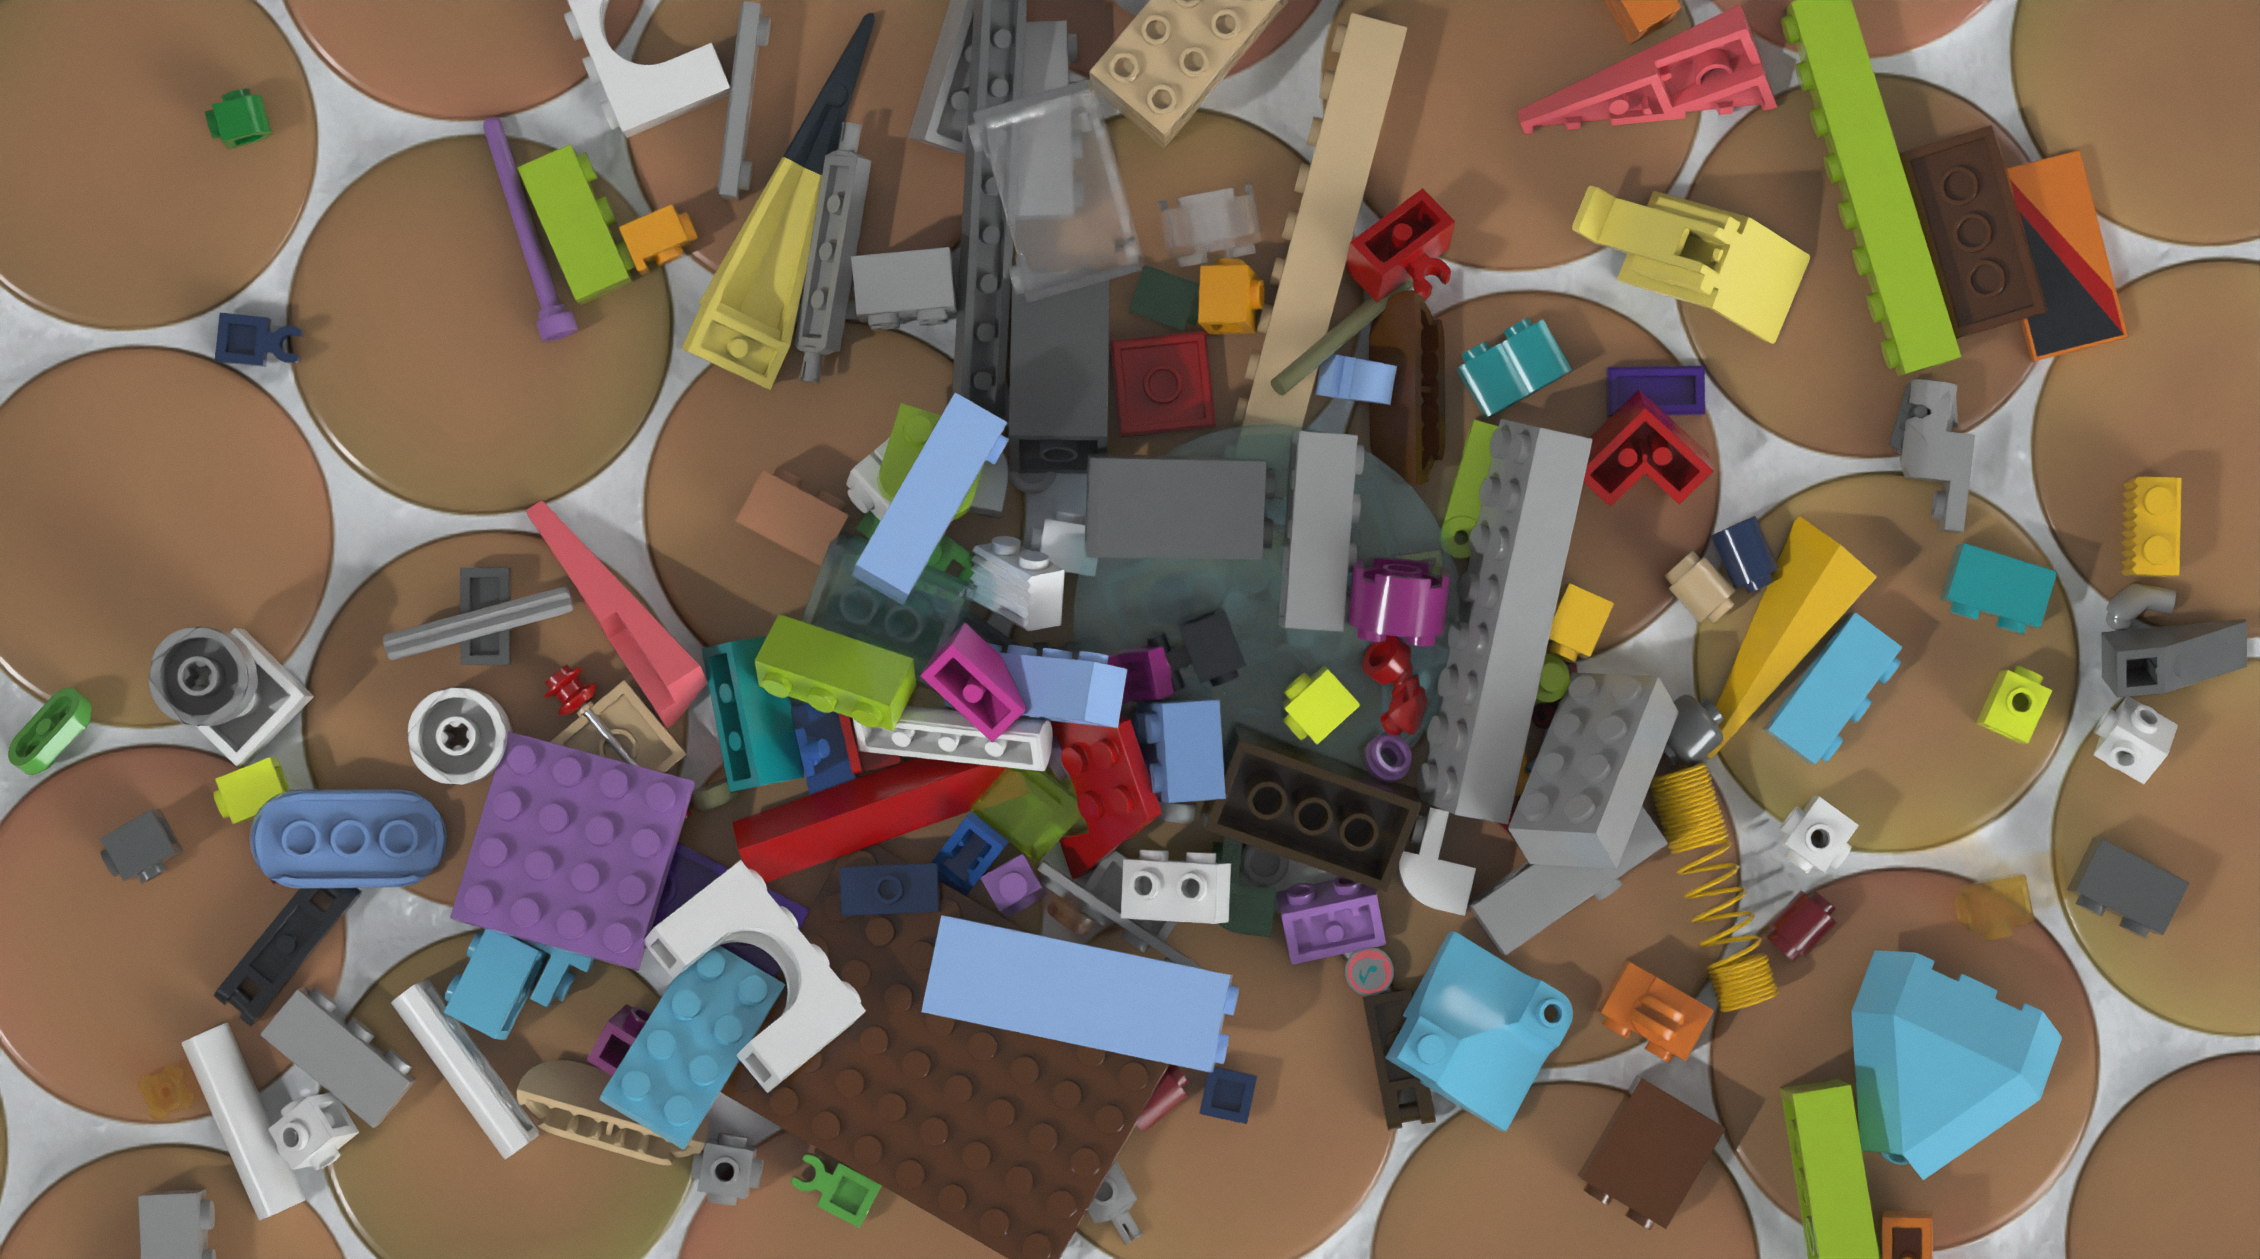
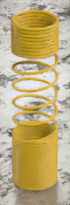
(1694, 820)

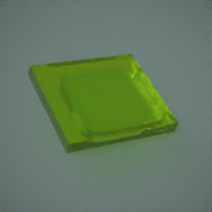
(1028, 810)

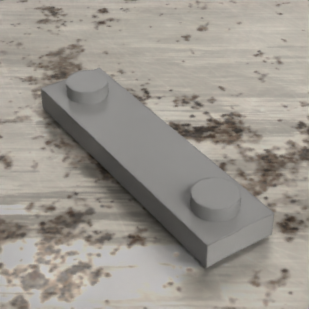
(751, 33)

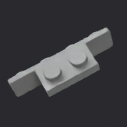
(1103, 902)

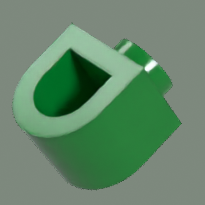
(239, 119)

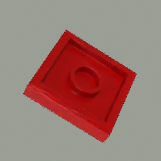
(1163, 384)

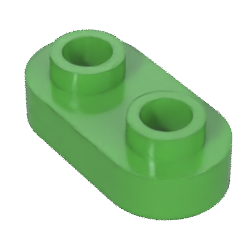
(50, 731)

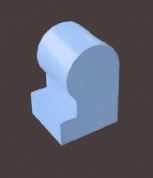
(1356, 380)

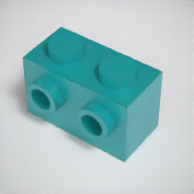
(1998, 588)

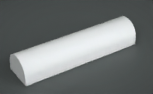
(951, 737)
(465, 1068)
(242, 1120)

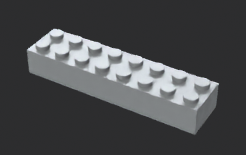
(1503, 620)

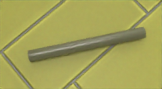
(1332, 341)

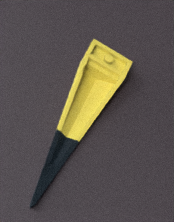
(757, 290)

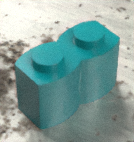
(1513, 368)

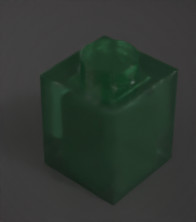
(1165, 300)

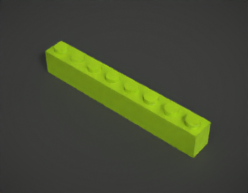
(1871, 183)

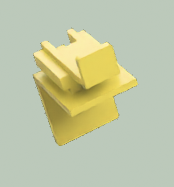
(1699, 256)

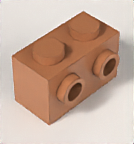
(792, 516)

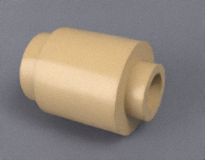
(1700, 588)

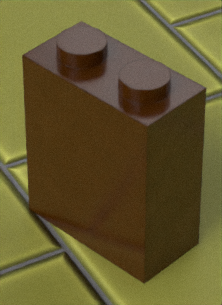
(1650, 1154)

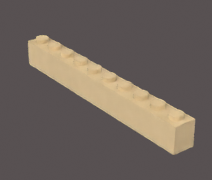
(1326, 215)

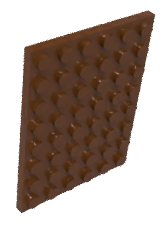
(947, 1112)

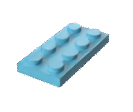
(691, 1044)

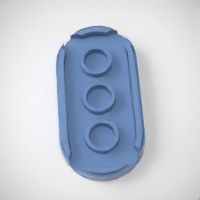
(347, 838)

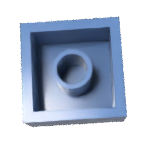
(1182, 748)

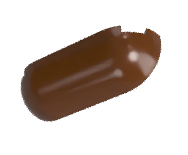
(1412, 428)

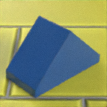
(969, 853)

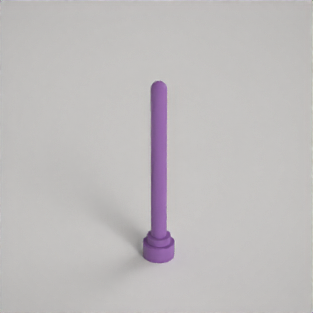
(554, 318)

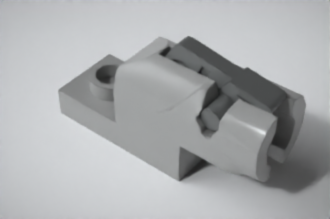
(1932, 450)

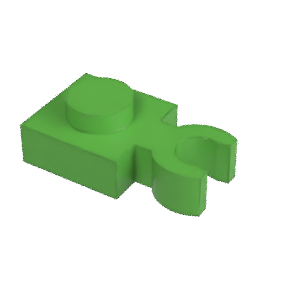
(844, 1191)

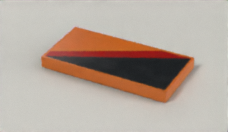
(2067, 259)

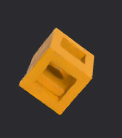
(658, 237)

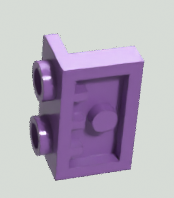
(1329, 919)

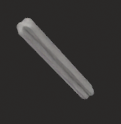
(478, 623)

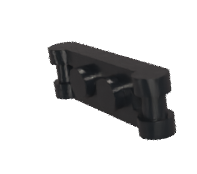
(283, 949)

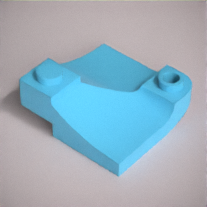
(1479, 1030)

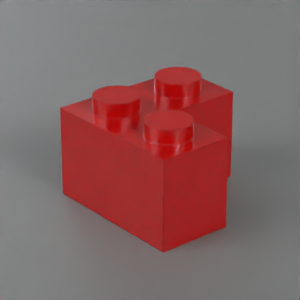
(1642, 442)

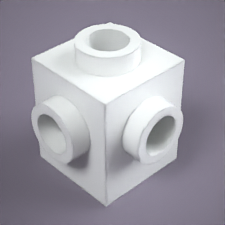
(2134, 739)
(1834, 831)
(312, 1131)

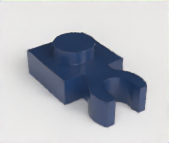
(249, 340)

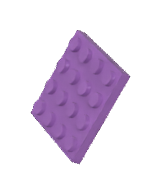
(572, 851)

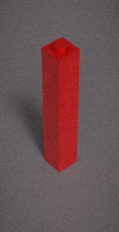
(859, 814)

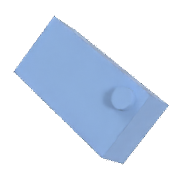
(930, 497)

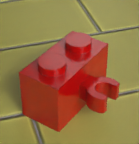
(1403, 247)

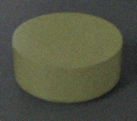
(712, 795)

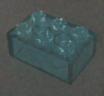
(858, 611)

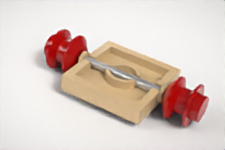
(615, 726)

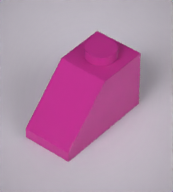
(975, 682)

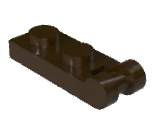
(1384, 1021)

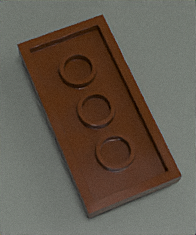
(1974, 231)

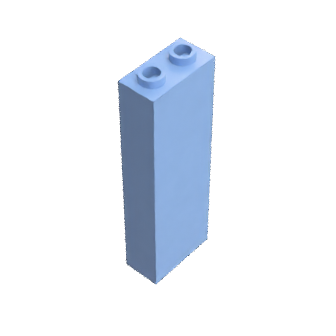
(1079, 994)

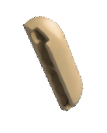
(569, 1106)

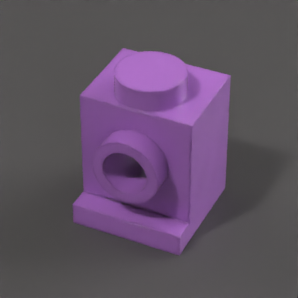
(1013, 885)

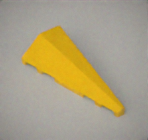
(1808, 596)

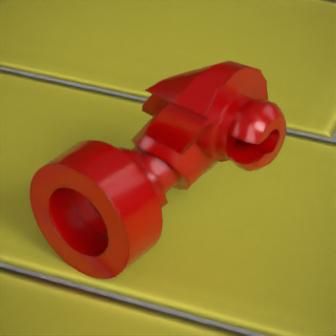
(1391, 663)

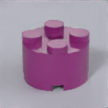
(1399, 601)

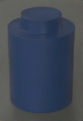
(1746, 555)

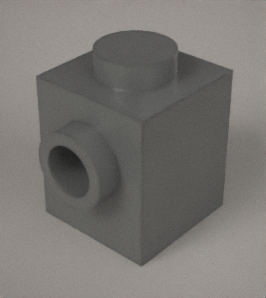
(140, 847)

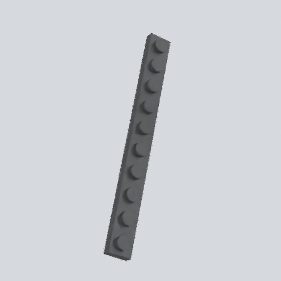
(985, 233)

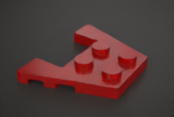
(1110, 790)

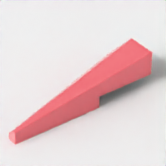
(1693, 71)
(649, 652)

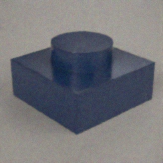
(1228, 1094)

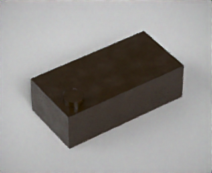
(1312, 809)

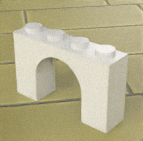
(644, 93)
(743, 911)

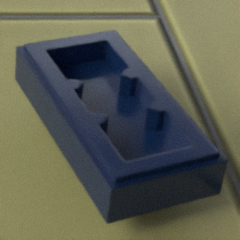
(890, 889)

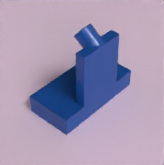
(821, 748)

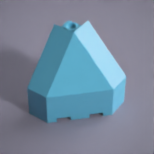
(1941, 1061)

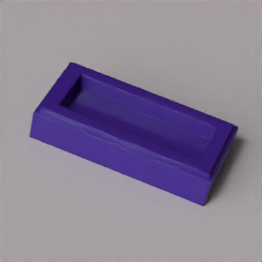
(1672, 388)

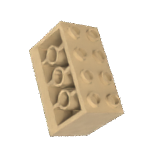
(1177, 58)

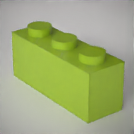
(577, 223)
(835, 673)

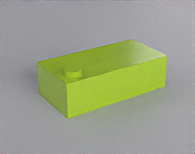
(1829, 1171)

